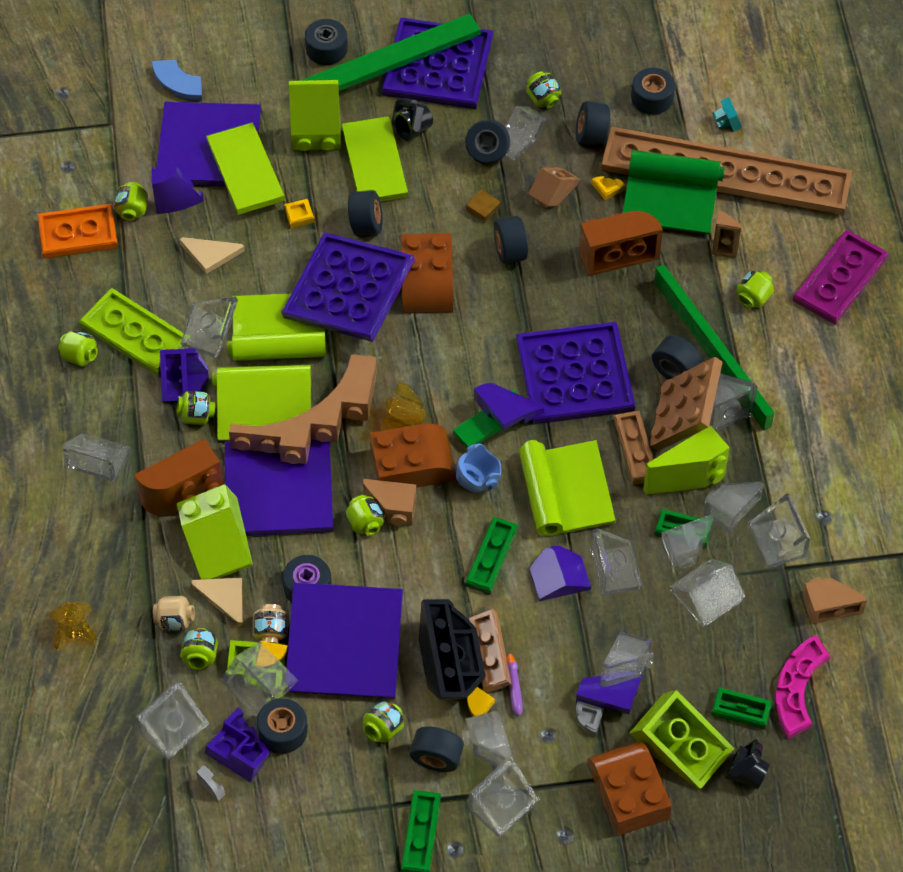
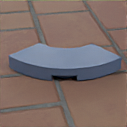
(176, 81)

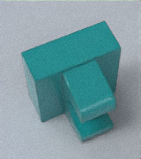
(727, 116)

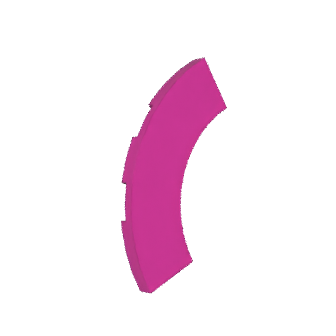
(792, 684)

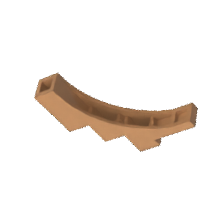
(323, 422)

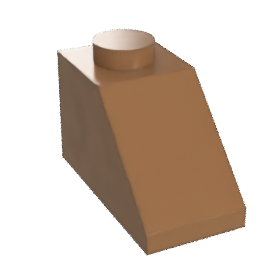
(552, 186)
(394, 499)
(831, 600)

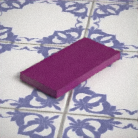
(840, 277)

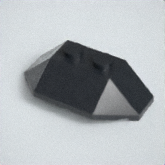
(449, 650)

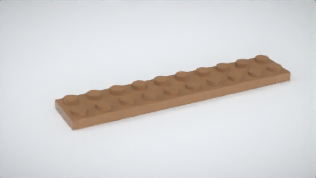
(745, 172)

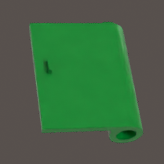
(674, 190)

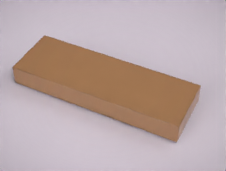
(633, 444)
(492, 650)

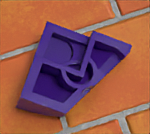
(173, 190)
(505, 405)
(613, 697)
(238, 747)

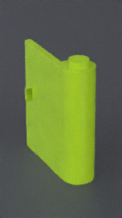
(265, 335)
(260, 395)
(566, 487)

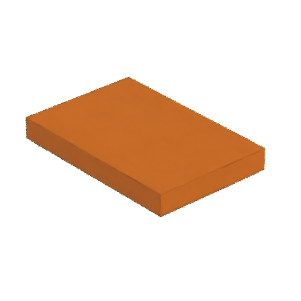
(77, 231)

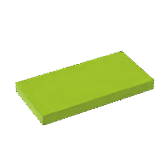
(375, 158)
(245, 168)
(131, 330)

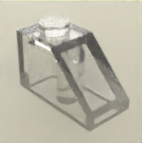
(523, 129)
(732, 502)
(687, 541)
(626, 659)
(487, 738)

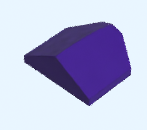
(182, 372)
(558, 573)

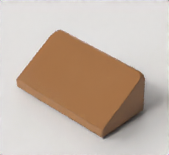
(726, 235)

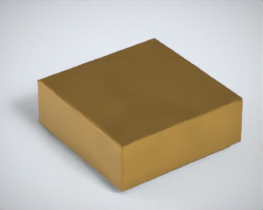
(483, 205)

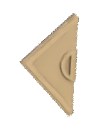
(210, 253)
(224, 595)

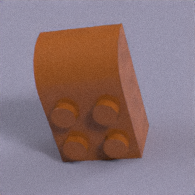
(619, 241)
(430, 279)
(413, 455)
(178, 478)
(630, 787)

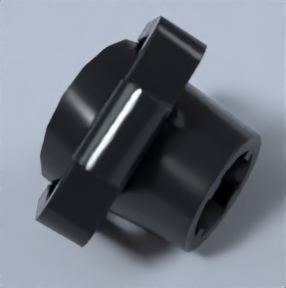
(411, 121)
(748, 766)

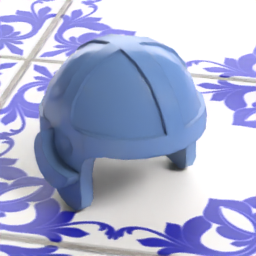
(478, 469)

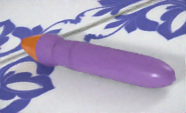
(515, 692)

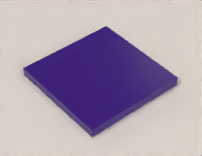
(444, 77)
(185, 131)
(348, 286)
(576, 372)
(281, 495)
(345, 640)

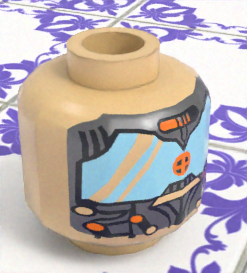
(173, 613)
(270, 623)

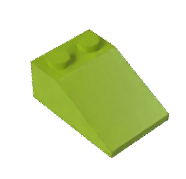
(315, 115)
(689, 464)
(215, 532)
(682, 739)

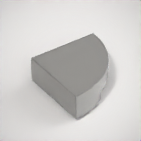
(589, 717)
(204, 779)

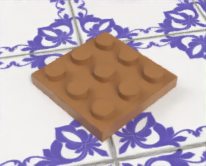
(686, 404)

